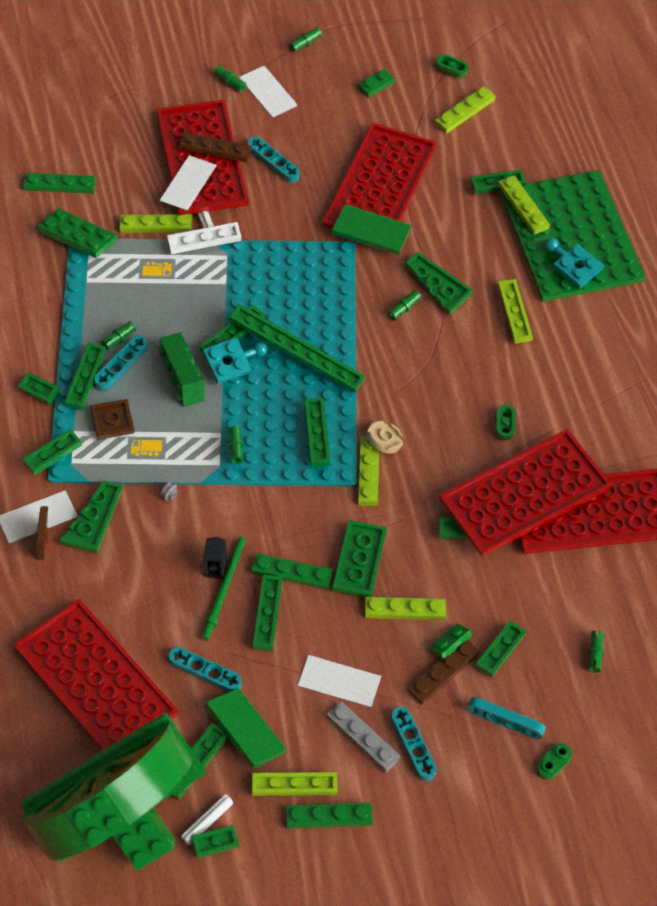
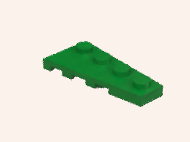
(439, 283)
(94, 519)

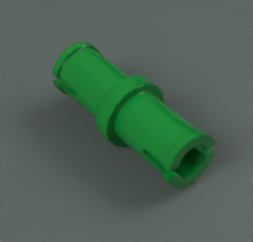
(305, 39)
(230, 78)
(404, 305)
(118, 335)
(235, 445)
(596, 651)

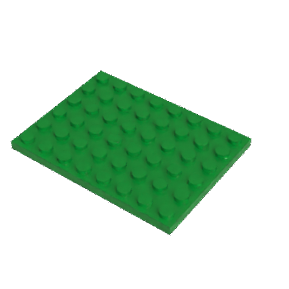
(579, 213)

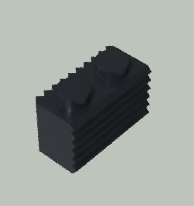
(215, 558)

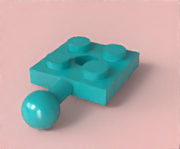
(575, 255)
(232, 350)

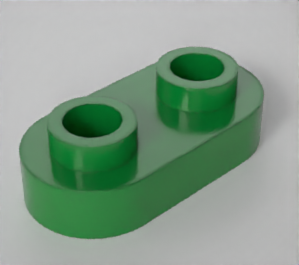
(452, 65)
(504, 423)
(555, 760)

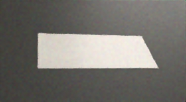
(268, 91)
(188, 182)
(24, 520)
(339, 680)

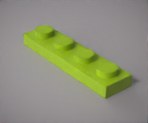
(464, 109)
(524, 205)
(155, 223)
(515, 311)
(368, 474)
(405, 608)
(294, 784)

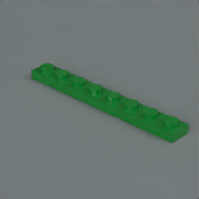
(297, 348)

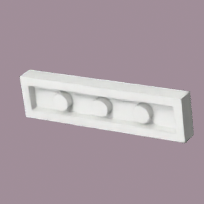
(204, 238)

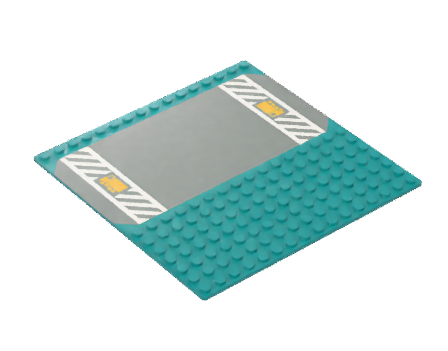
(193, 292)

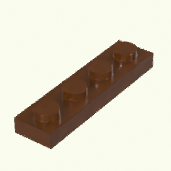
(215, 147)
(442, 672)

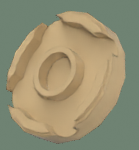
(385, 437)

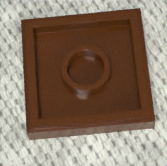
(112, 419)
(42, 533)

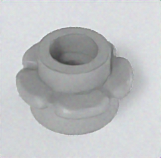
(169, 491)

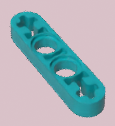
(272, 160)
(123, 364)
(203, 672)
(506, 718)
(411, 744)

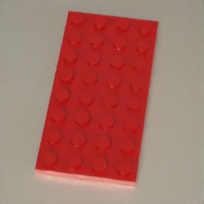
(383, 174)
(226, 184)
(524, 492)
(615, 517)
(92, 675)

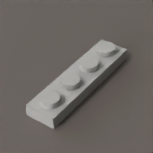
(363, 737)

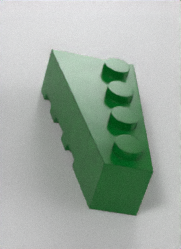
(182, 370)

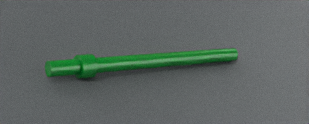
(211, 620)

